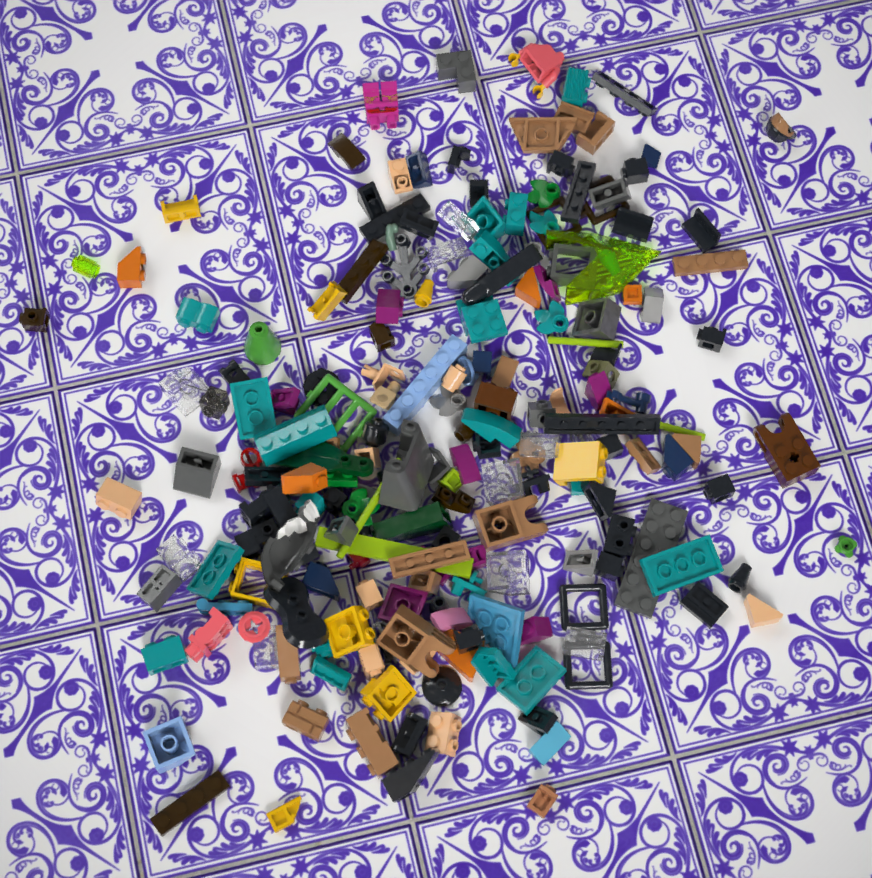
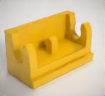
(181, 210)
(327, 301)

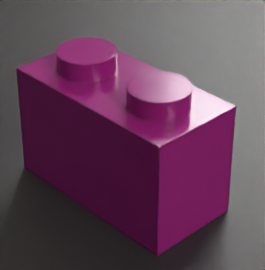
(389, 306)

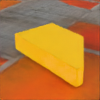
(284, 815)

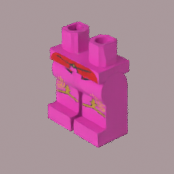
(381, 111)

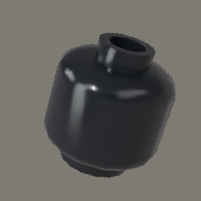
(375, 432)

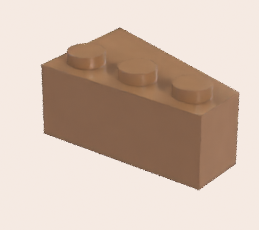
(371, 743)

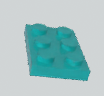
(252, 407)
(215, 570)
(534, 679)

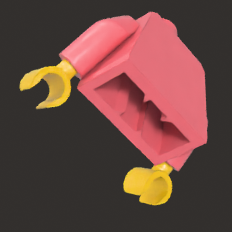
(541, 63)

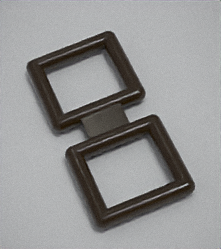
(587, 211)

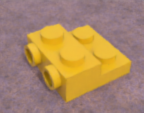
(349, 631)
(387, 694)

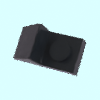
(539, 720)

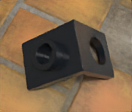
(606, 354)

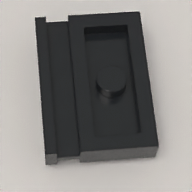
(704, 605)

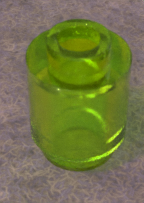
(85, 266)

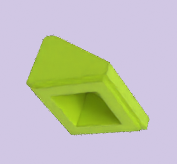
(451, 480)

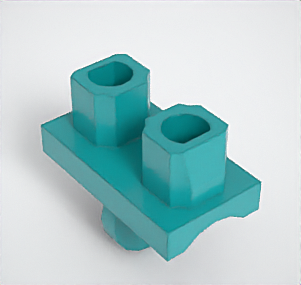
(460, 584)

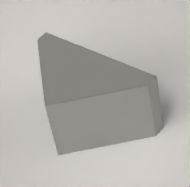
(652, 305)
(581, 561)

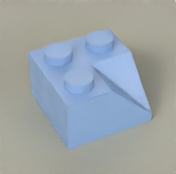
(169, 744)

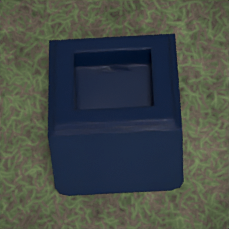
(652, 156)

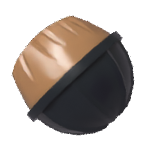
(779, 130)

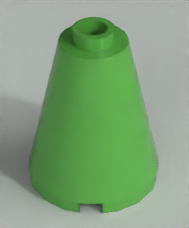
(262, 344)

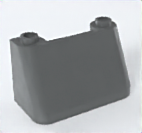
(407, 479)

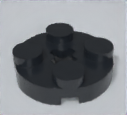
(313, 380)

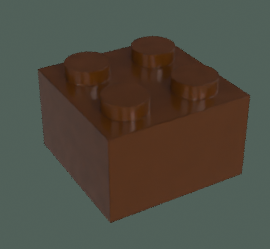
(496, 400)

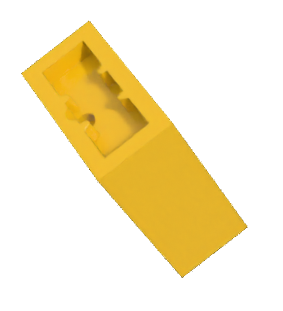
(235, 586)

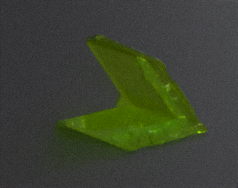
(609, 272)

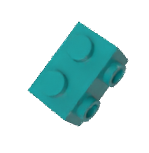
(492, 665)

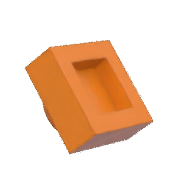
(632, 295)

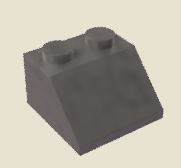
(597, 319)

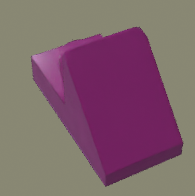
(285, 400)

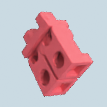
(208, 636)

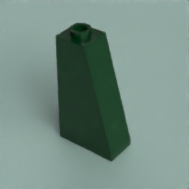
(413, 524)

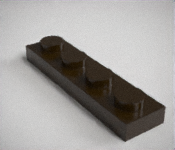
(362, 268)
(190, 803)

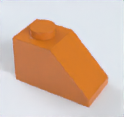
(304, 479)

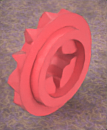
(245, 624)

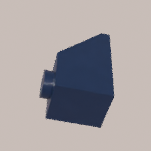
(674, 459)
(320, 580)

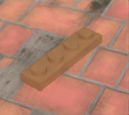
(710, 263)
(429, 559)

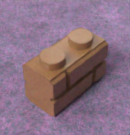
(305, 720)

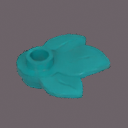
(543, 223)
(550, 317)

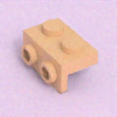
(443, 732)

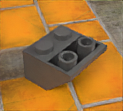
(196, 472)

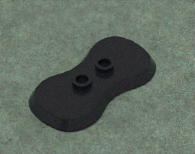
(299, 622)

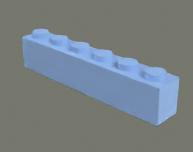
(424, 384)

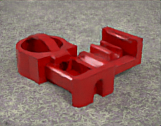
(241, 477)

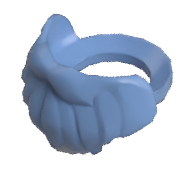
(471, 377)

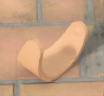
(558, 402)

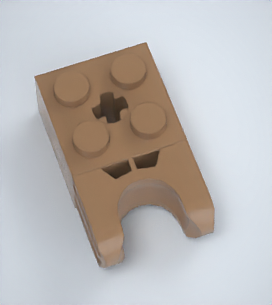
(513, 523)
(412, 639)

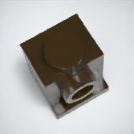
(38, 323)
(381, 336)

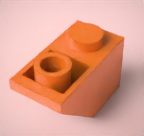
(130, 269)

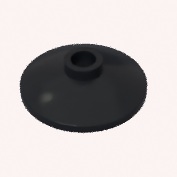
(446, 695)

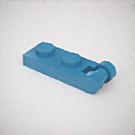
(225, 607)

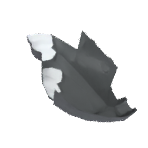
(284, 556)

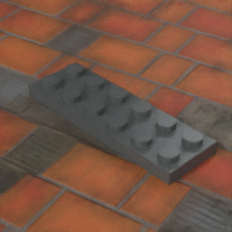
(658, 533)

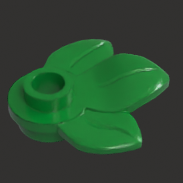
(543, 193)
(359, 501)

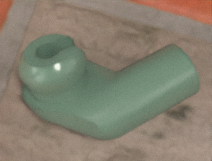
(389, 236)

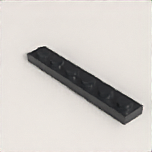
(601, 423)

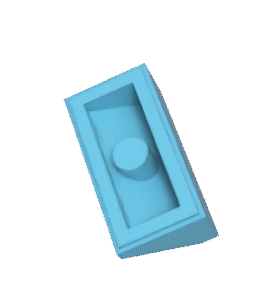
(549, 743)

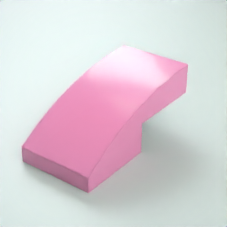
(451, 618)

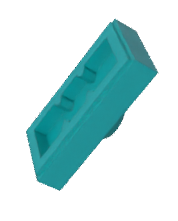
(331, 673)

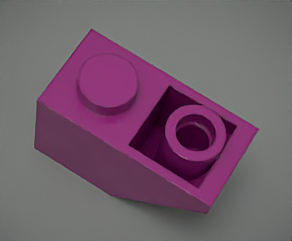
(597, 389)
(536, 630)

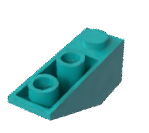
(490, 251)

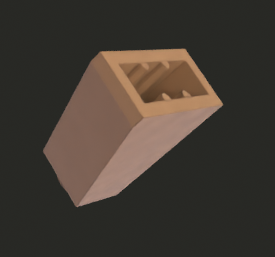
(287, 658)

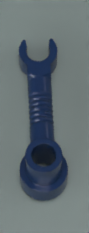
(640, 402)

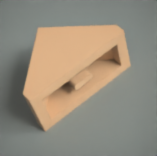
(760, 613)

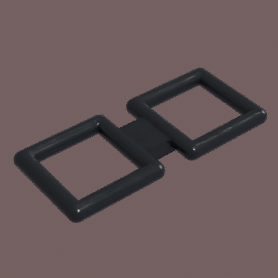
(603, 625)

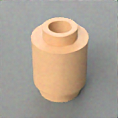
(454, 377)

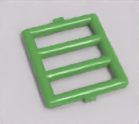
(356, 401)

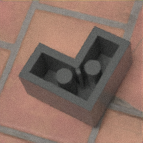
(457, 66)

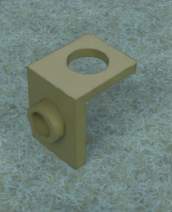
(599, 366)

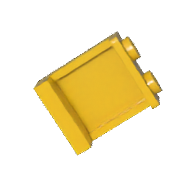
(580, 462)

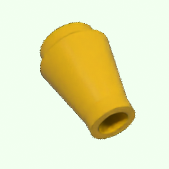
(423, 297)

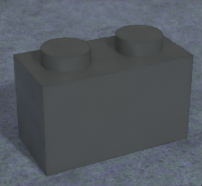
(610, 194)

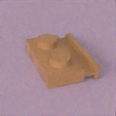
(584, 116)

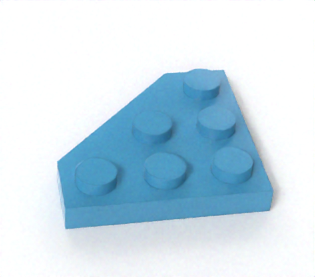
(500, 624)

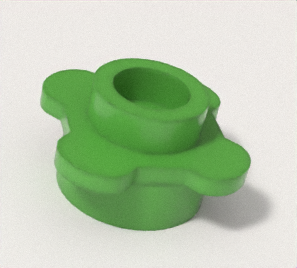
(843, 540)

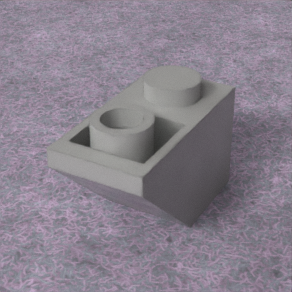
(467, 274)

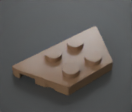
(542, 133)

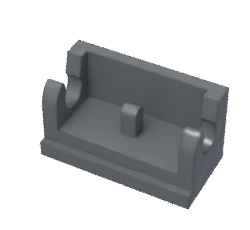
(159, 587)

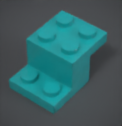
(482, 320)

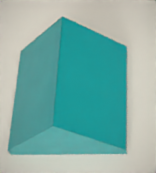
(487, 218)

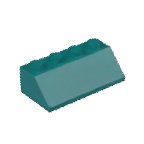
(295, 435)

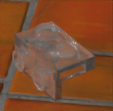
(539, 445)

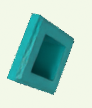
(575, 487)

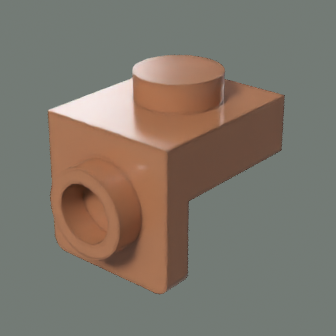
(542, 800)

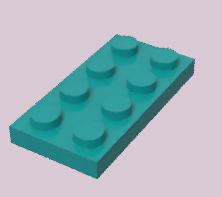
(681, 565)

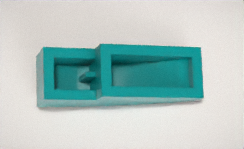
(492, 426)

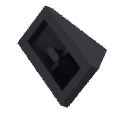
(370, 200)
(601, 499)

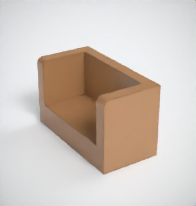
(596, 134)

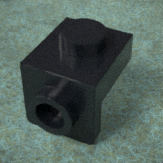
(485, 448)

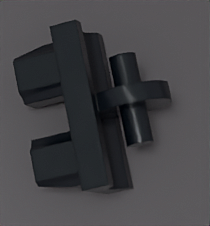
(540, 481)

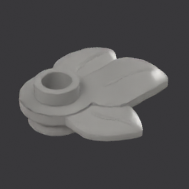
(448, 402)

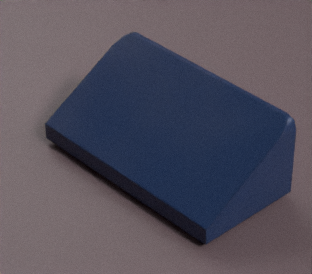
(419, 170)

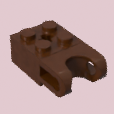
(784, 446)

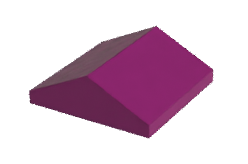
(399, 595)

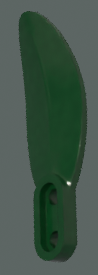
(332, 459)

